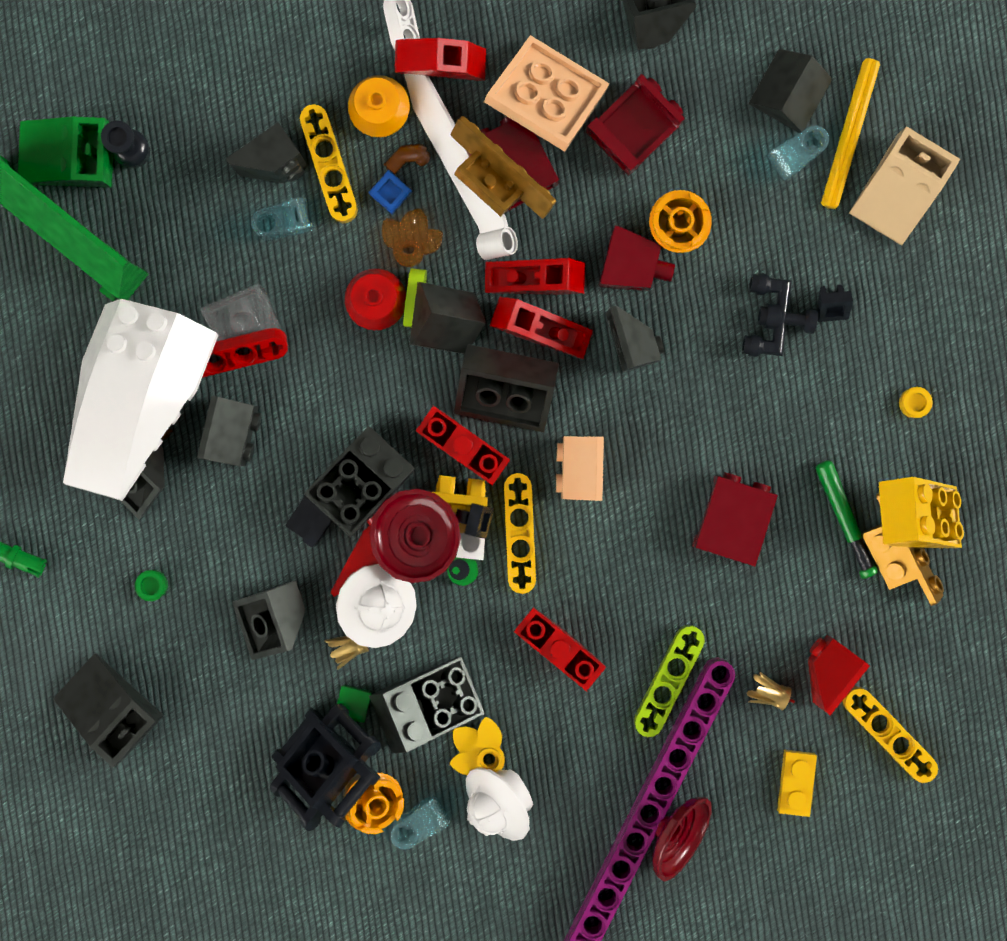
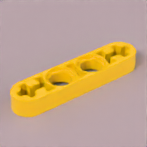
(329, 163)
(516, 533)
(890, 734)

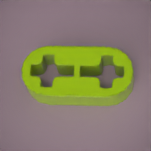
(415, 276)

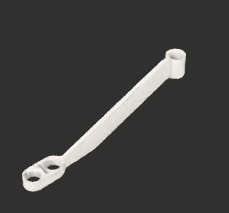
(495, 236)

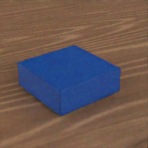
(390, 192)

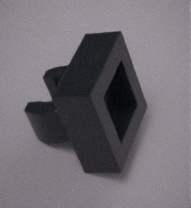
(834, 305)
(476, 520)

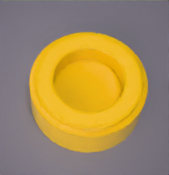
(915, 402)

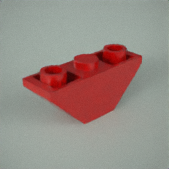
(440, 58)
(462, 445)
(560, 648)

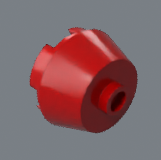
(375, 299)

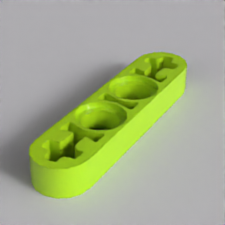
(664, 678)

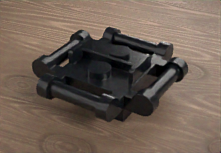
(322, 765)

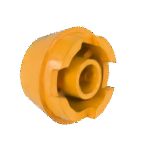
(378, 106)
(680, 221)
(376, 806)

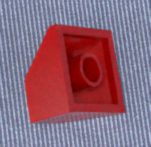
(833, 672)

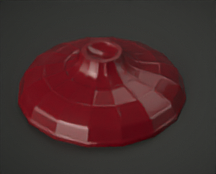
(415, 535)
(680, 837)

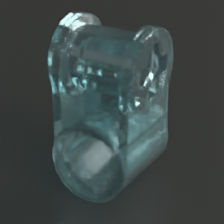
(796, 154)
(284, 219)
(424, 820)

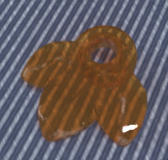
(412, 233)

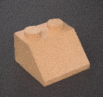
(580, 468)

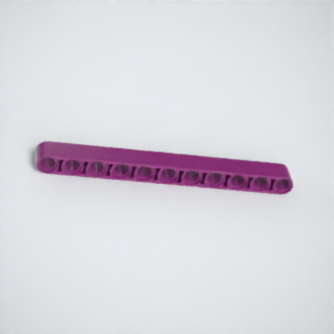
(649, 795)

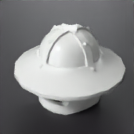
(375, 607)
(498, 803)

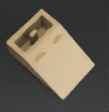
(904, 185)

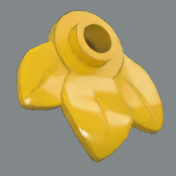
(475, 744)

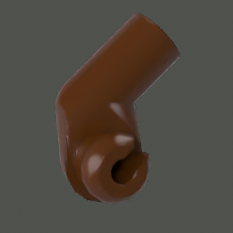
(407, 153)

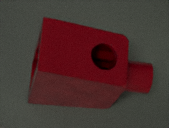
(633, 262)

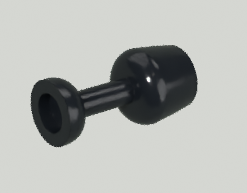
(126, 144)

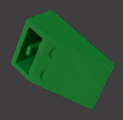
(65, 152)

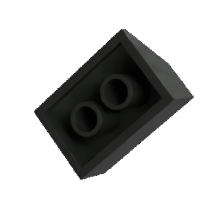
(505, 388)

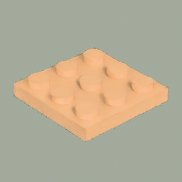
(546, 93)

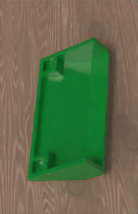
(68, 236)

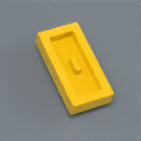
(797, 783)

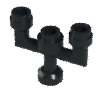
(775, 316)

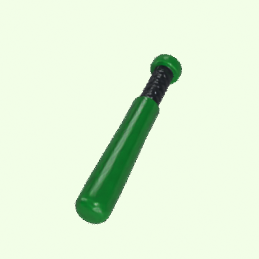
(836, 495)

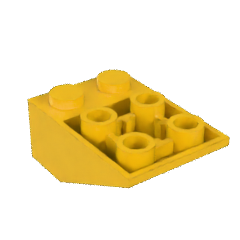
(920, 513)

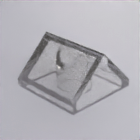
(241, 313)

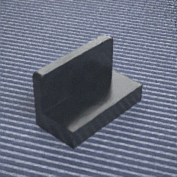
(309, 522)

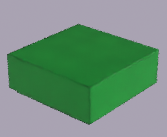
(356, 701)

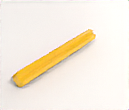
(850, 133)

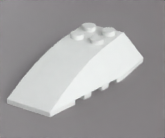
(130, 392)

